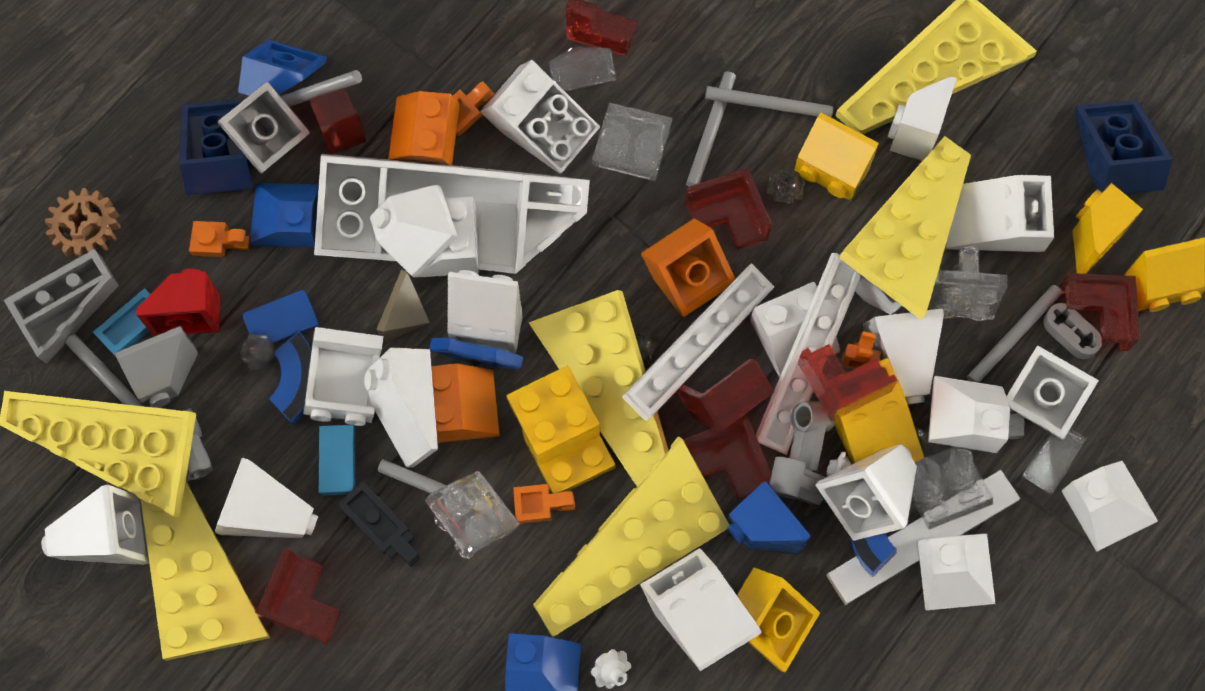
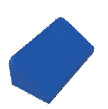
(282, 317)

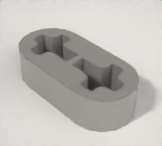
(1072, 331)

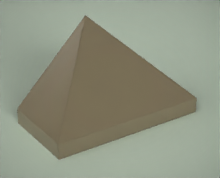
(402, 311)

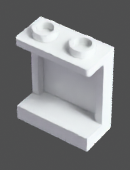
(338, 376)

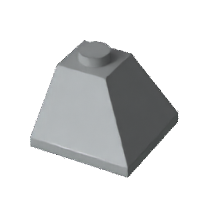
(158, 366)

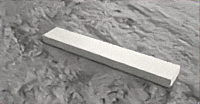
(816, 331)
(697, 342)
(853, 580)

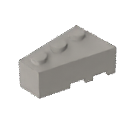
(61, 303)

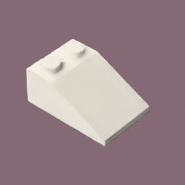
(404, 401)

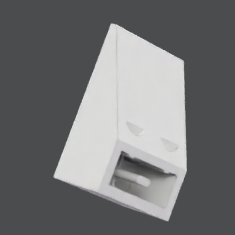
(540, 117)
(1004, 215)
(484, 310)
(700, 609)

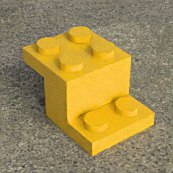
(561, 431)

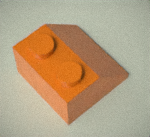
(424, 128)
(689, 266)
(464, 402)

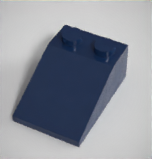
(1123, 147)
(207, 153)

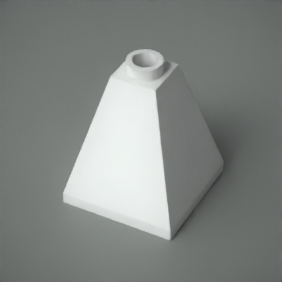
(910, 348)
(872, 493)
(263, 507)
(100, 529)

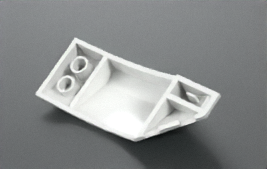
(514, 210)

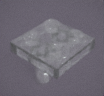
(632, 141)
(966, 291)
(948, 487)
(471, 513)

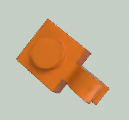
(468, 105)
(213, 239)
(860, 352)
(535, 503)

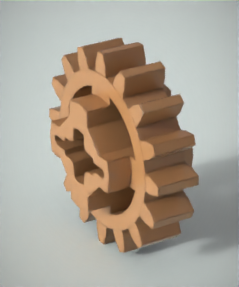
(83, 224)

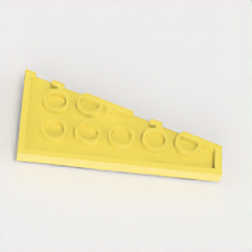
(959, 43)
(909, 233)
(606, 362)
(121, 443)
(644, 534)
(195, 585)

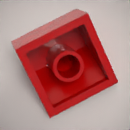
(183, 301)

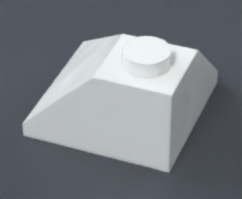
(414, 227)
(968, 415)
(1108, 505)
(956, 571)

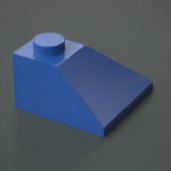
(279, 65)
(284, 215)
(767, 523)
(541, 664)

